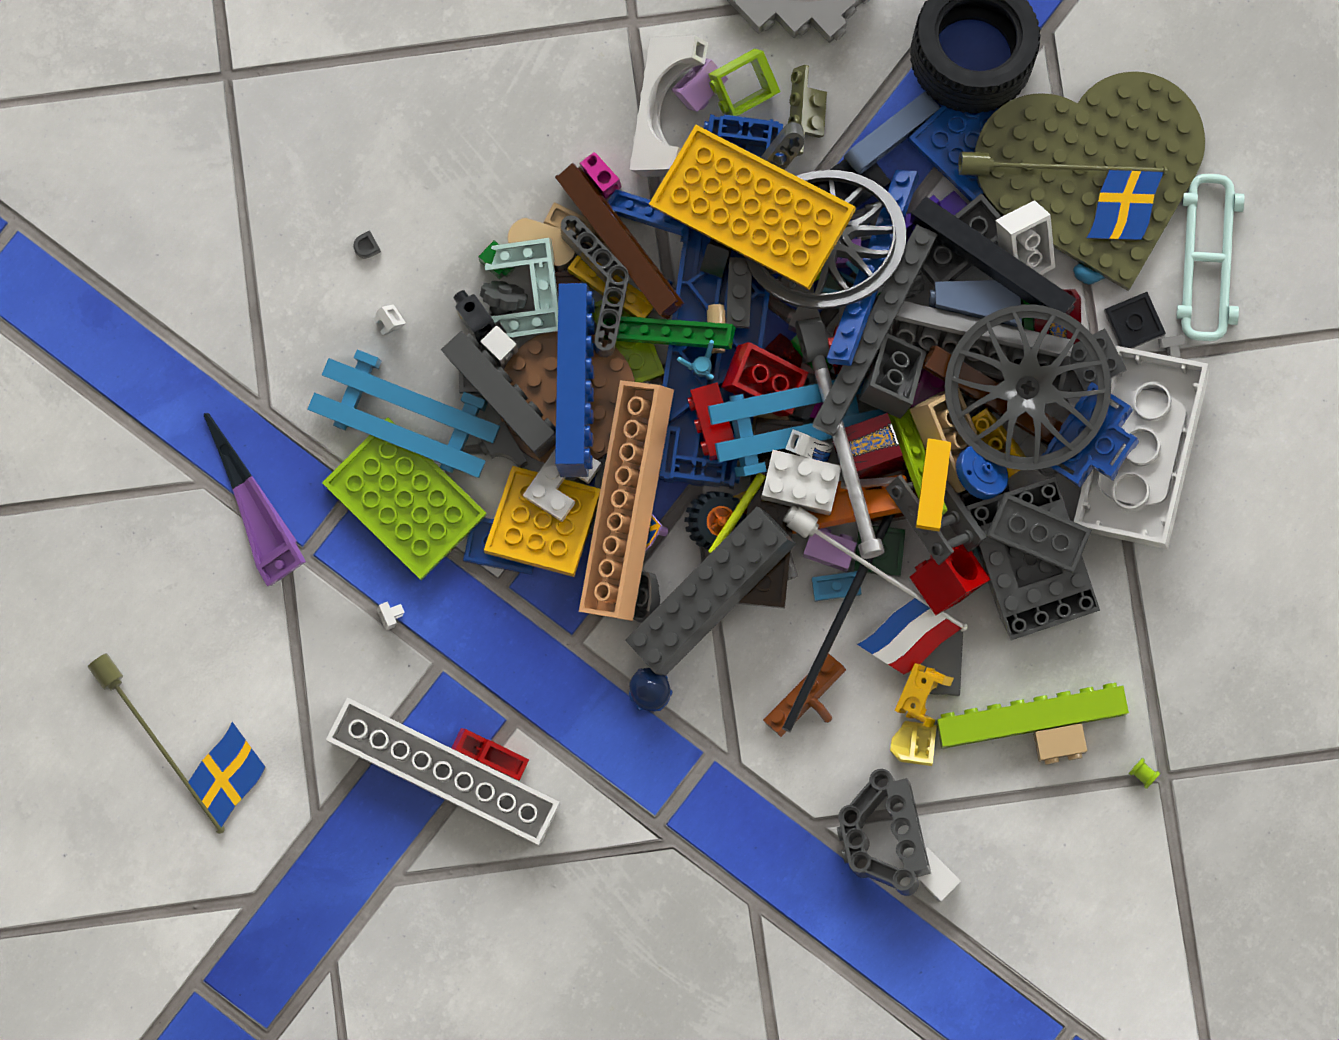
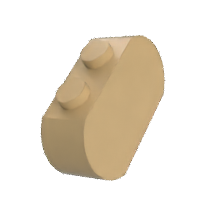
(528, 229)

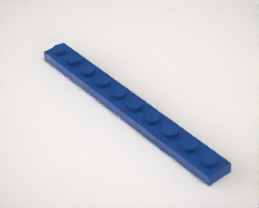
(856, 314)

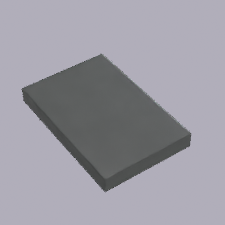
(947, 661)

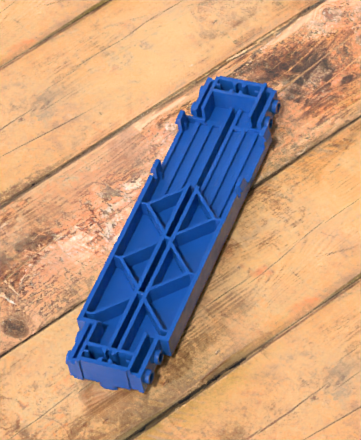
(682, 451)

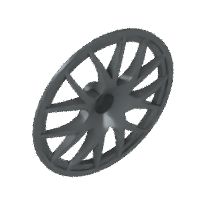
(846, 249)
(1020, 374)

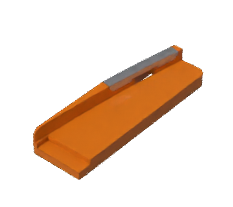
(877, 500)

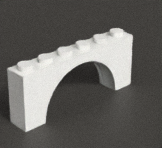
(665, 62)

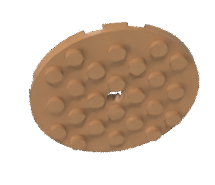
(536, 374)

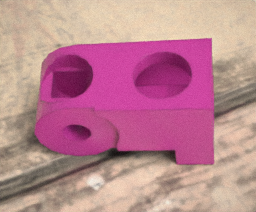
(600, 175)

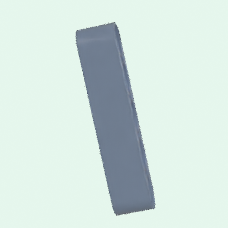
(891, 133)

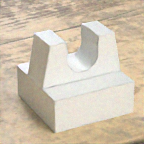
(390, 318)
(389, 614)

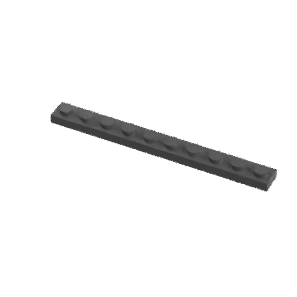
(875, 331)

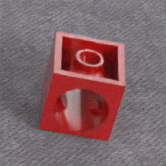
(950, 581)

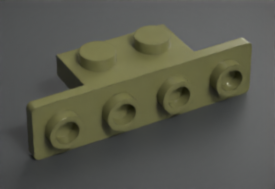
(807, 105)

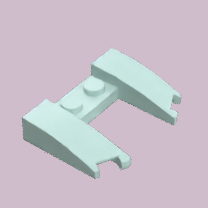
(540, 258)

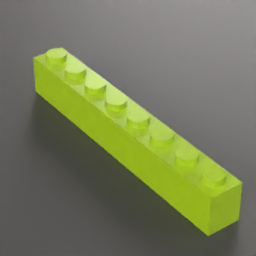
(1032, 716)

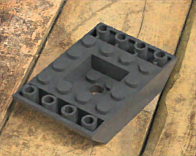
(1035, 594)

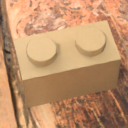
(1060, 743)

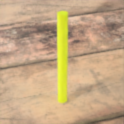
(739, 510)

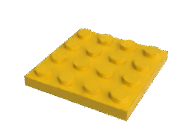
(534, 536)

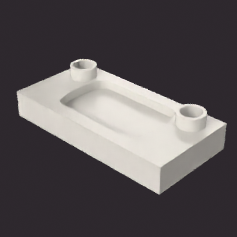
(1164, 418)

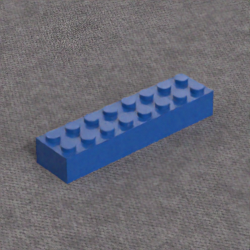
(573, 380)

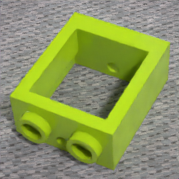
(763, 73)

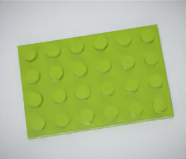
(405, 502)

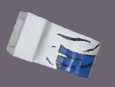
(809, 446)

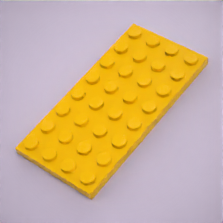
(752, 206)

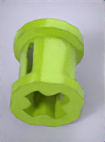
(1144, 773)

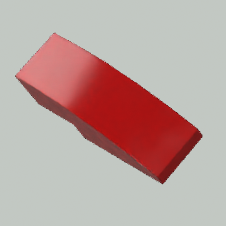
(490, 754)

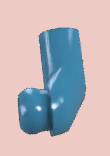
(1086, 275)

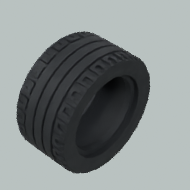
(965, 88)

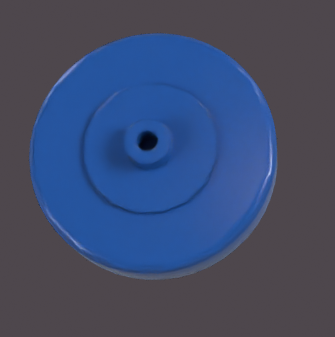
(980, 475)

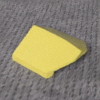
(914, 743)

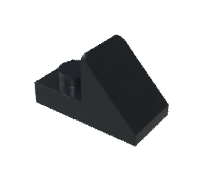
(715, 259)

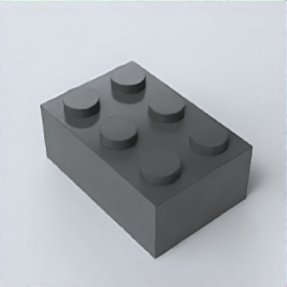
(893, 376)

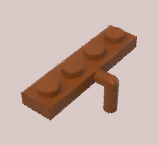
(827, 676)

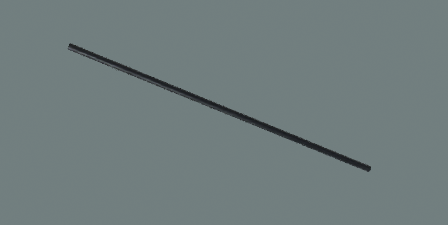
(835, 627)

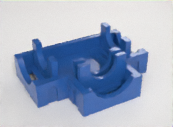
(1103, 446)

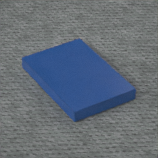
(475, 553)

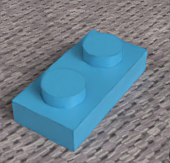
(832, 586)

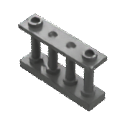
(957, 516)

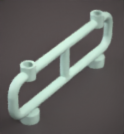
(1227, 314)

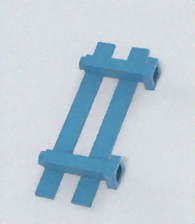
(360, 381)
(747, 445)

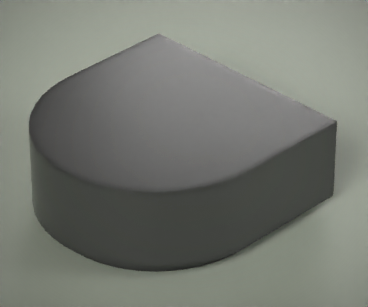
(365, 245)

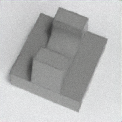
(1172, 344)

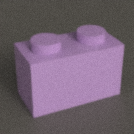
(695, 88)
(826, 553)

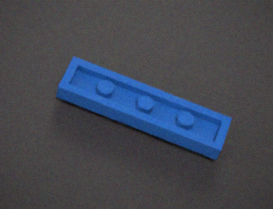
(639, 210)

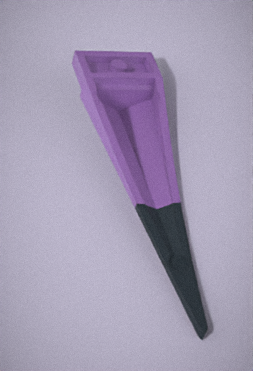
(269, 537)

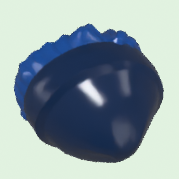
(649, 690)

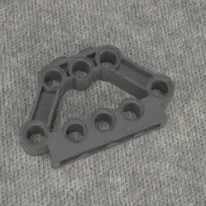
(863, 806)

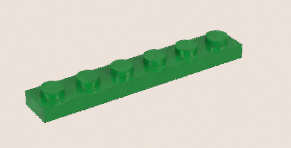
(674, 332)

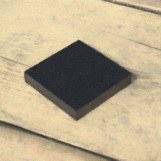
(1135, 321)

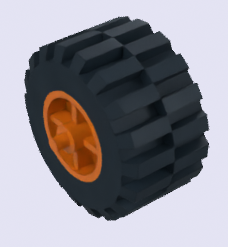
(709, 516)

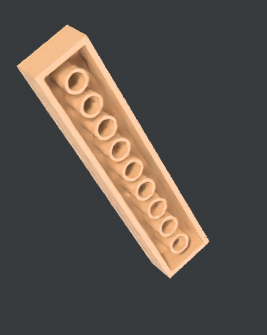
(626, 500)

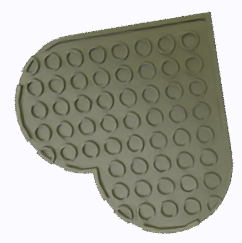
(1116, 123)

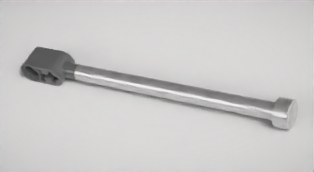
(815, 350)

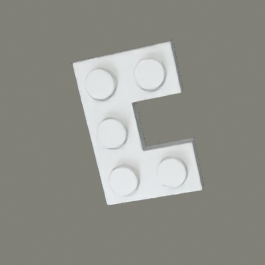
(544, 488)

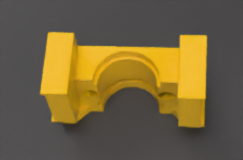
(917, 691)

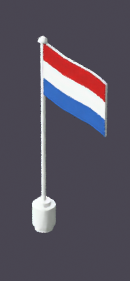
(910, 631)

